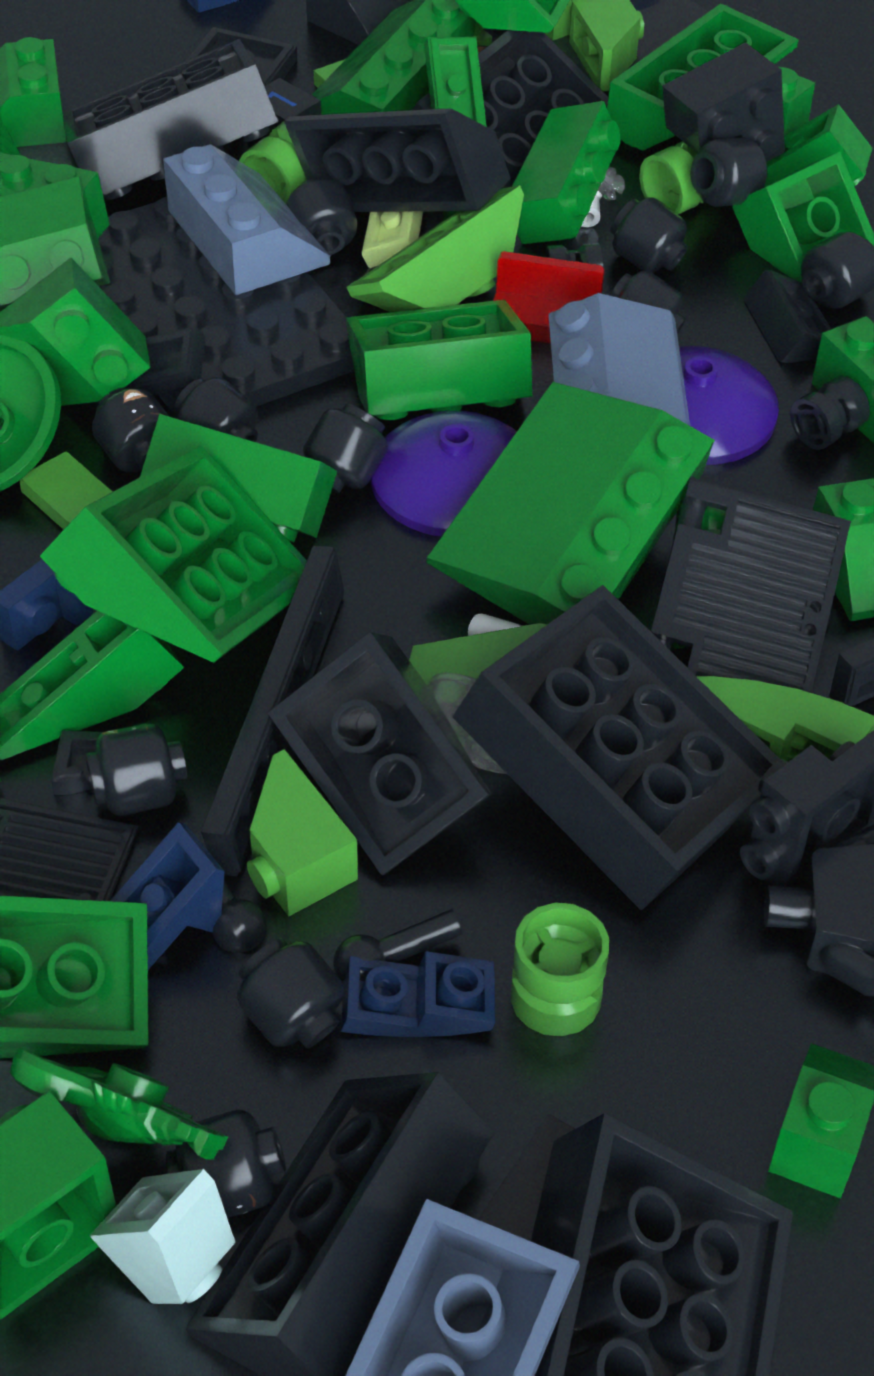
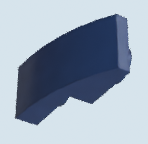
(428, 1000)

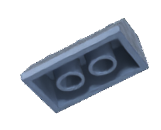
(238, 220)
(620, 352)
(465, 1302)

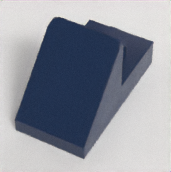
(34, 604)
(180, 889)

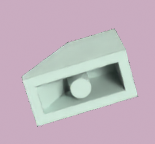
(168, 1236)

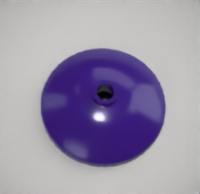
(728, 402)
(437, 466)

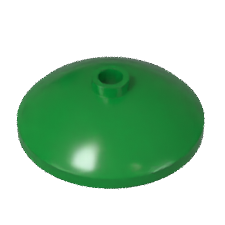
(27, 408)

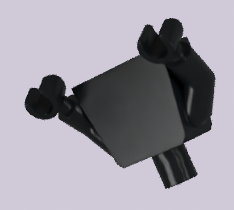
(833, 910)

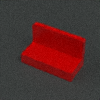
(543, 285)

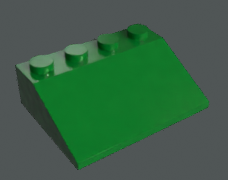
(571, 503)
(179, 557)

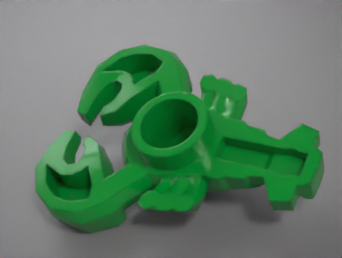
(117, 1103)

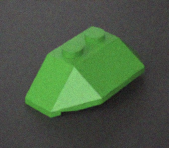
(448, 261)

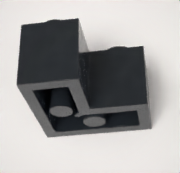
(728, 99)

